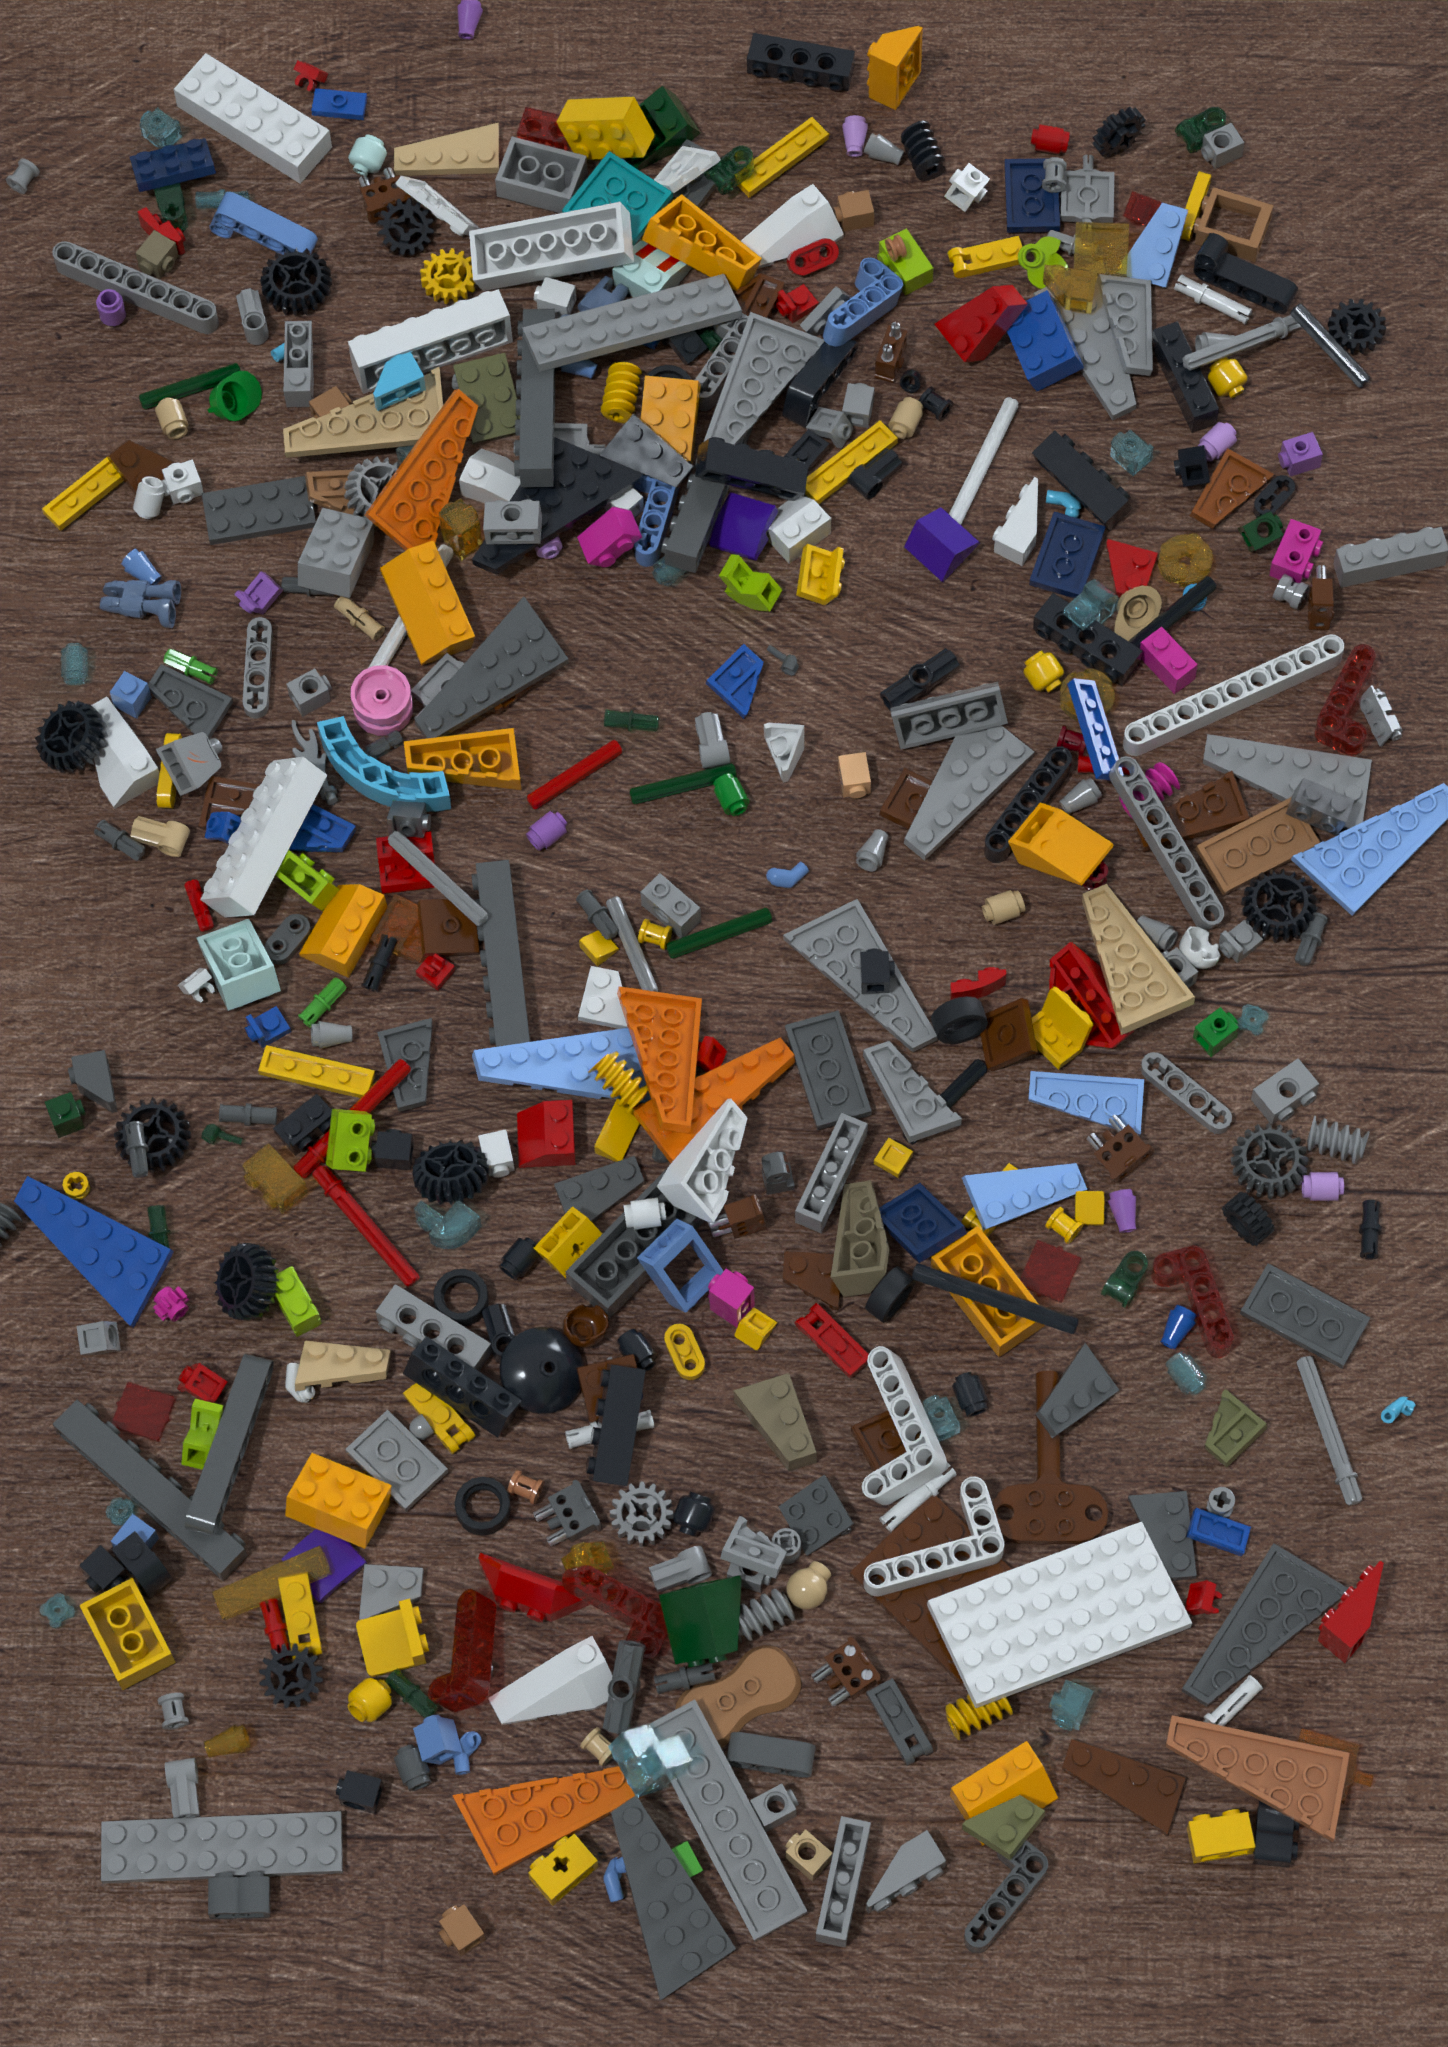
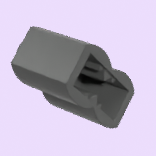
(239, 1897)

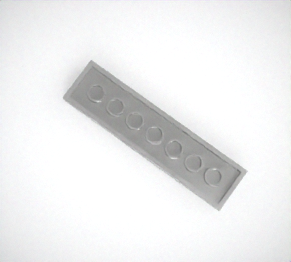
(631, 322)
(730, 1826)
(220, 1844)

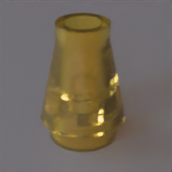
(230, 1741)

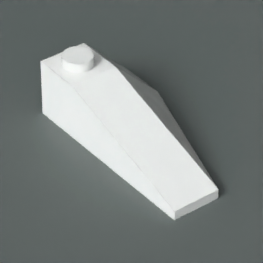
(794, 225)
(488, 477)
(124, 763)
(702, 1169)
(564, 1684)

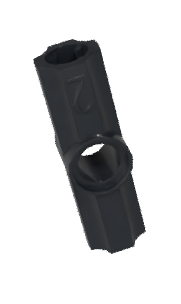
(933, 671)

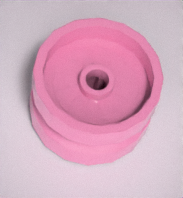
(381, 700)

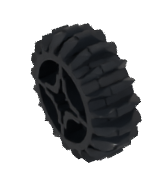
(295, 273)
(76, 739)
(1272, 887)
(172, 1143)
(450, 1172)
(246, 1281)

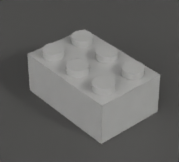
(540, 175)
(335, 553)

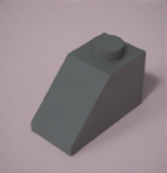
(94, 1079)

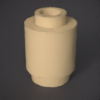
(172, 418)
(906, 418)
(1003, 907)

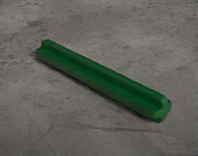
(187, 386)
(679, 784)
(718, 932)

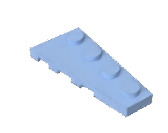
(1090, 1097)

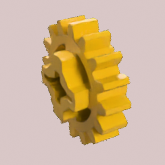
(448, 278)

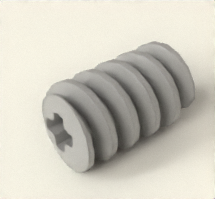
(1337, 1140)
(764, 1614)

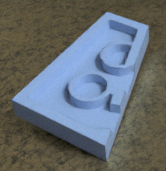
(1157, 246)

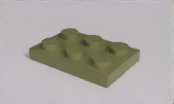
(491, 387)

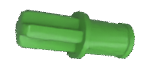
(190, 665)
(322, 1002)

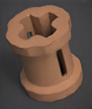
(519, 1479)

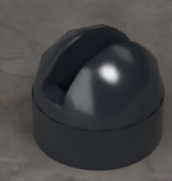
(906, 378)

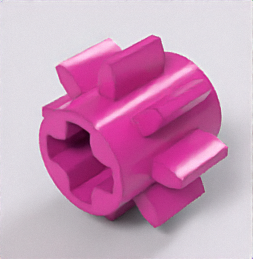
(171, 1303)

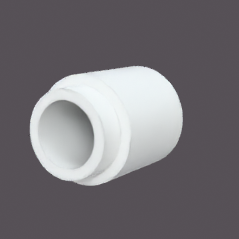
(149, 497)
(644, 1213)

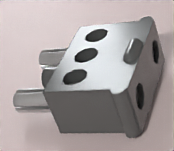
(575, 1503)

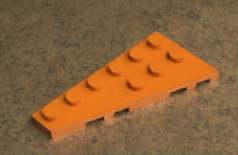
(424, 481)
(666, 1045)

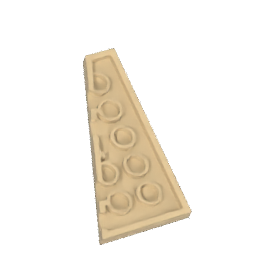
(1135, 971)

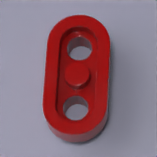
(811, 256)

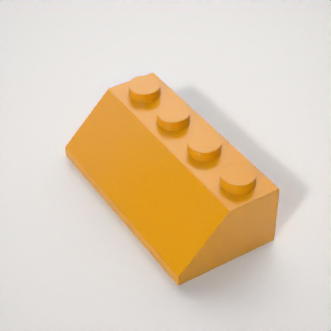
(427, 603)

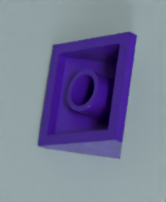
(940, 543)

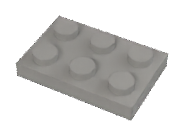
(397, 1458)

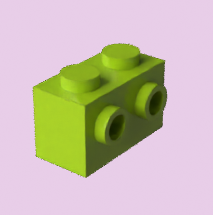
(306, 881)
(349, 1140)

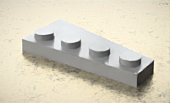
(1130, 319)
(908, 1095)

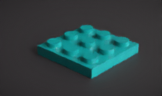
(620, 182)

